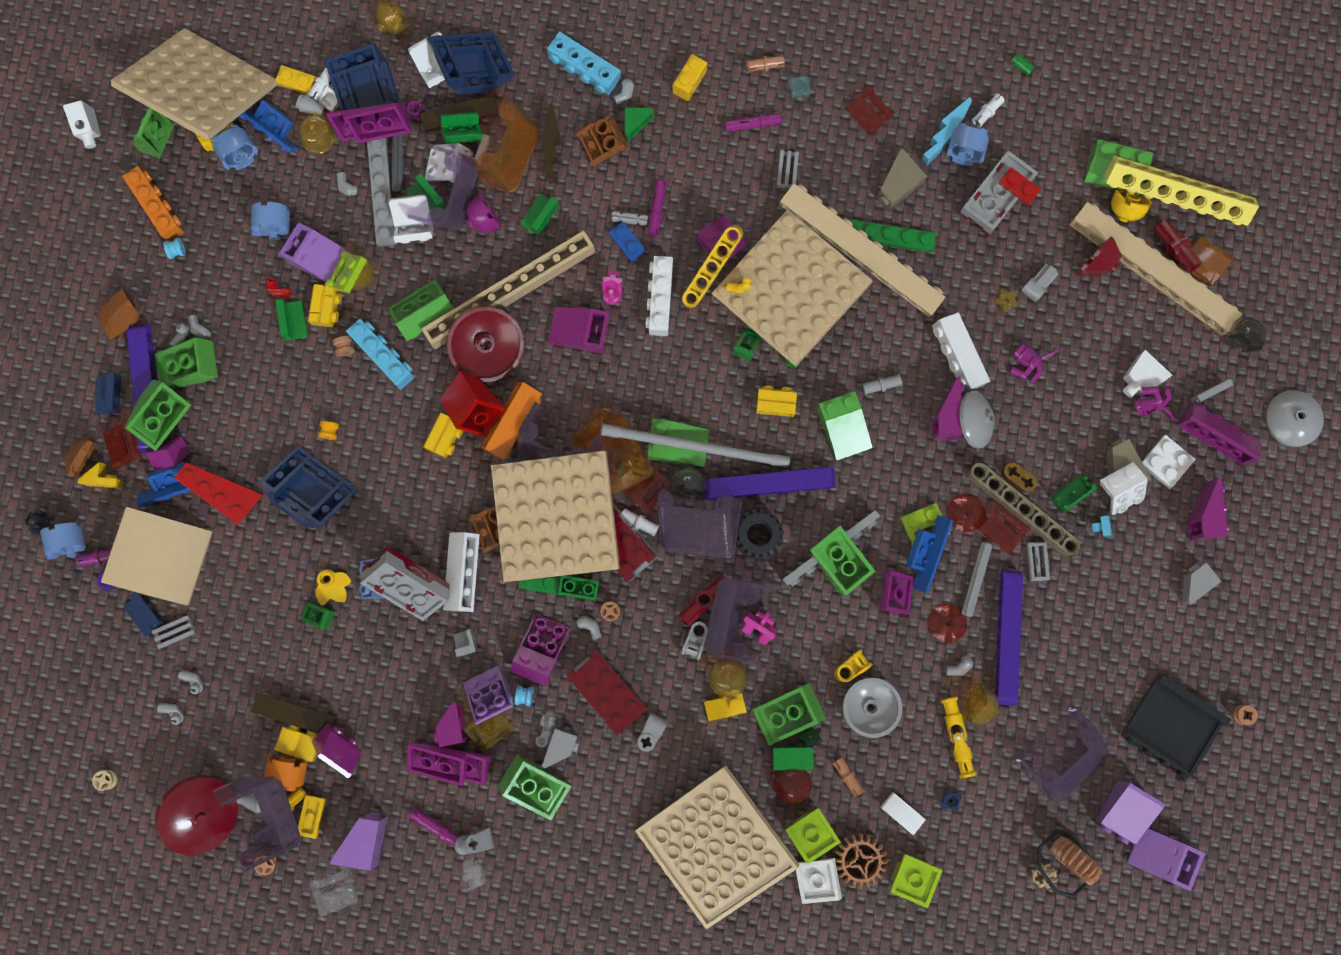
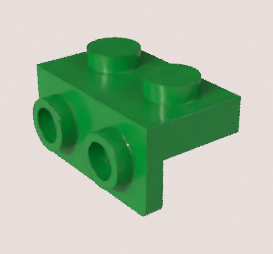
(460, 127)

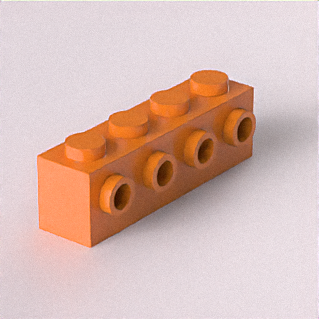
(153, 204)
(506, 430)

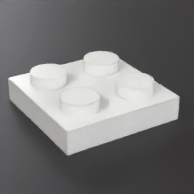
(1167, 461)
(818, 881)

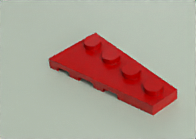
(224, 495)

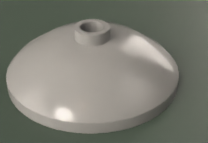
(1283, 418)
(976, 419)
(886, 709)

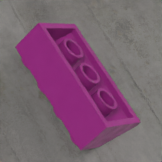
(1220, 434)

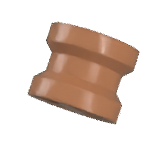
(343, 346)
(611, 609)
(1240, 715)
(266, 867)

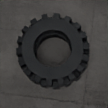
(774, 528)

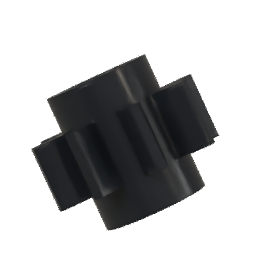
(37, 521)

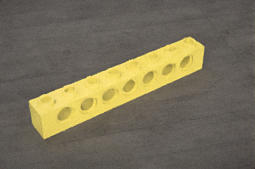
(1192, 188)

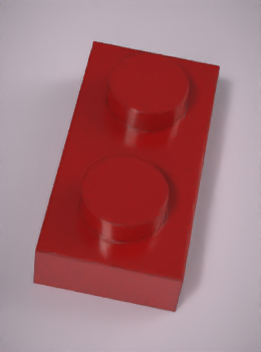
(1019, 186)

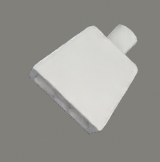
(83, 122)
(1144, 373)

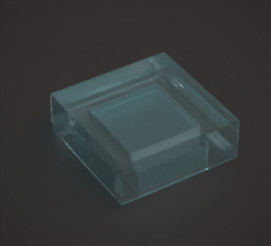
(800, 87)

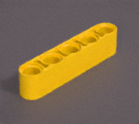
(719, 259)

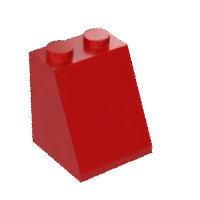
(471, 405)

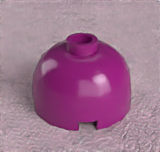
(481, 215)

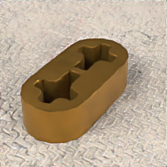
(1016, 481)

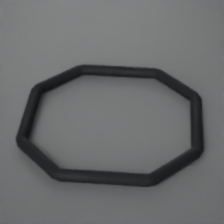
(1039, 854)

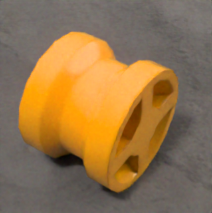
(328, 430)

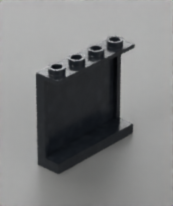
(1174, 726)

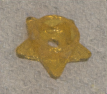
(1002, 300)

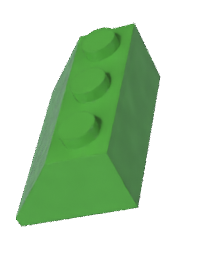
(1101, 156)
(420, 309)

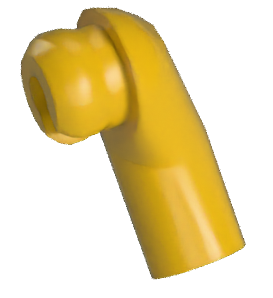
(739, 288)

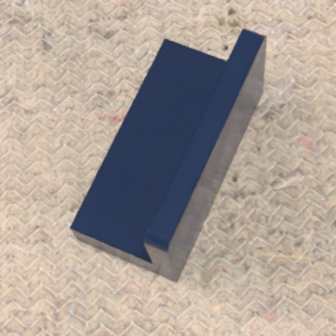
(108, 394)
(143, 613)

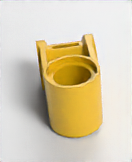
(855, 664)

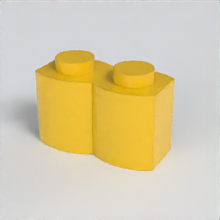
(297, 743)

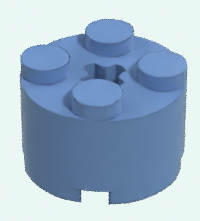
(968, 145)
(234, 148)
(270, 220)
(62, 540)

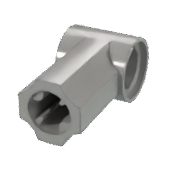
(1037, 286)

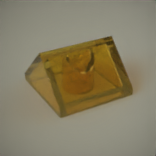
(489, 731)

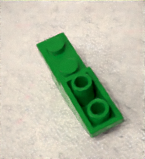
(562, 586)

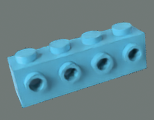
(583, 63)
(385, 359)

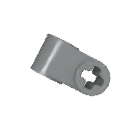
(695, 642)
(653, 729)
(475, 842)

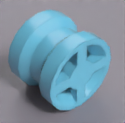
(174, 248)
(524, 695)

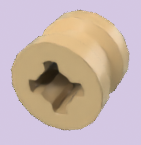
(100, 781)

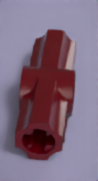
(1178, 246)
(694, 608)

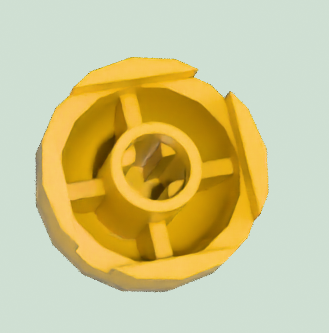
(1129, 205)

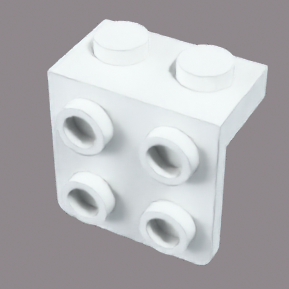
(426, 62)
(436, 169)
(408, 229)
(1125, 487)

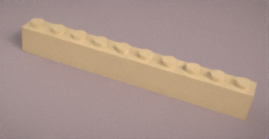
(862, 250)
(1157, 269)
(516, 284)

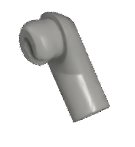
(626, 93)
(345, 187)
(197, 329)
(183, 331)
(590, 624)
(960, 670)
(194, 680)
(173, 710)

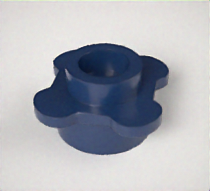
(954, 805)

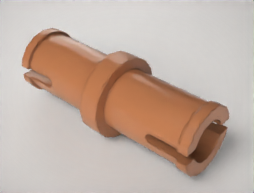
(765, 63)
(848, 777)

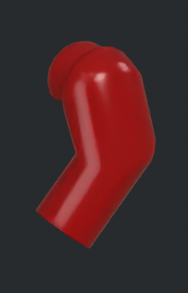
(275, 290)

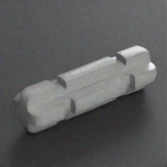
(630, 218)

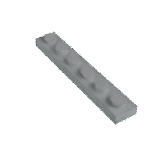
(381, 191)
(809, 566)

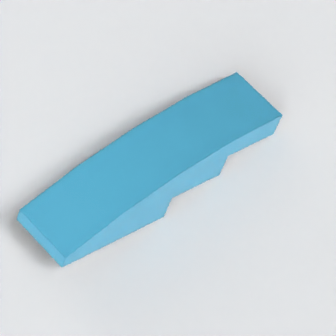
(947, 126)

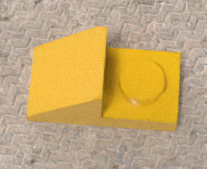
(98, 478)
(725, 707)

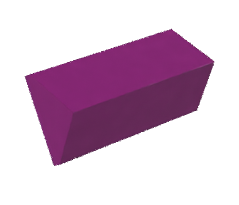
(370, 122)
(447, 763)

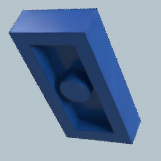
(627, 242)

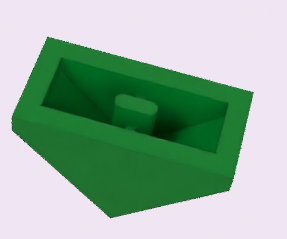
(636, 120)
(747, 345)
(318, 616)

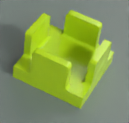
(812, 835)
(915, 880)

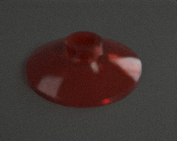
(961, 521)
(938, 626)

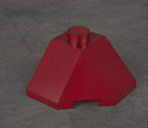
(1102, 261)

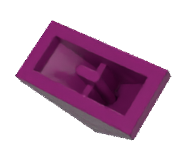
(168, 453)

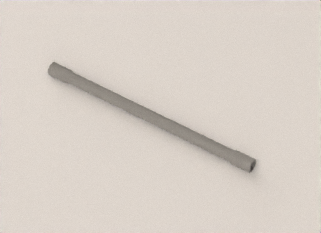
(772, 459)

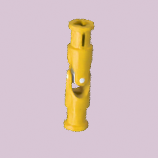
(962, 752)

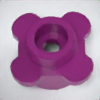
(412, 105)

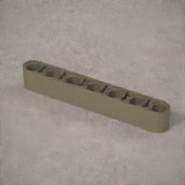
(1032, 510)

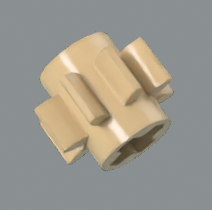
(1039, 879)

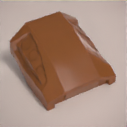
(602, 139)
(1214, 261)
(118, 314)
(77, 455)
(486, 525)

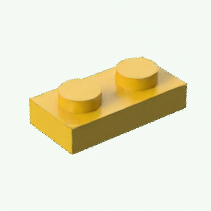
(295, 79)
(311, 816)

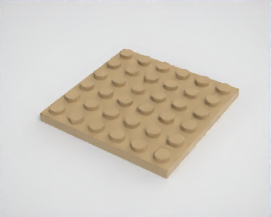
(194, 83)
(796, 288)
(555, 516)
(717, 847)

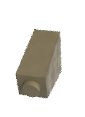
(901, 180)
(1123, 454)

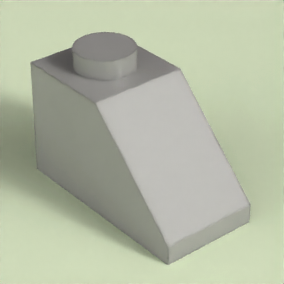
(1198, 582)
(560, 747)

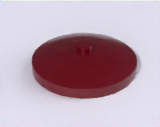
(485, 343)
(192, 818)

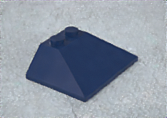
(471, 61)
(362, 78)
(306, 489)

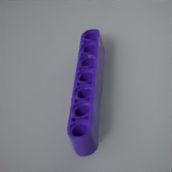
(141, 363)
(771, 483)
(1008, 637)

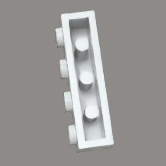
(660, 297)
(960, 352)
(462, 571)

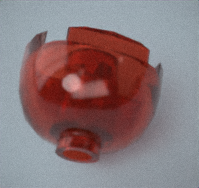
(792, 785)

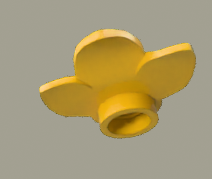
(333, 589)

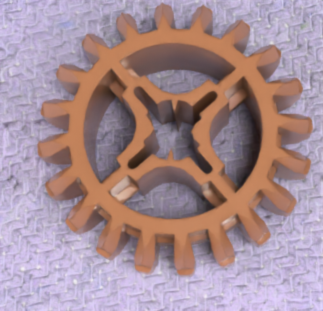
(868, 859)
(1076, 860)

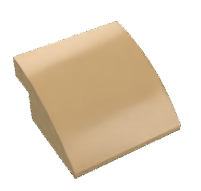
(156, 556)

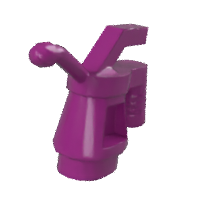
(1026, 356)
(1151, 404)

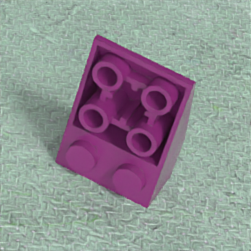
(580, 328)
(946, 421)
(1208, 515)
(540, 649)

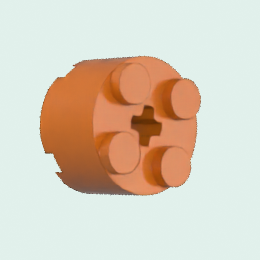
(287, 769)

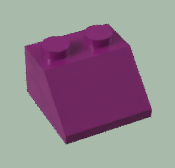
(712, 233)
(449, 728)
(337, 749)

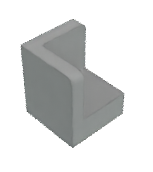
(465, 643)

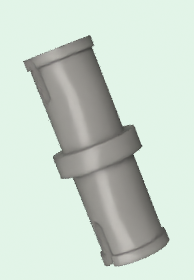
(882, 384)

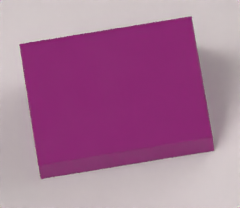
(896, 592)

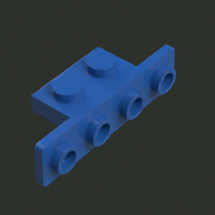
(272, 123)
(163, 486)
(927, 552)

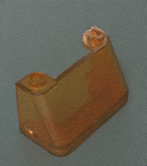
(514, 152)
(625, 457)

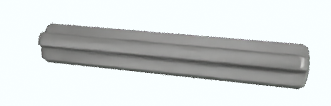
(976, 579)

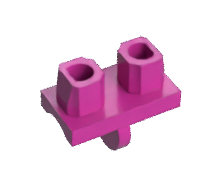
(612, 288)
(761, 623)

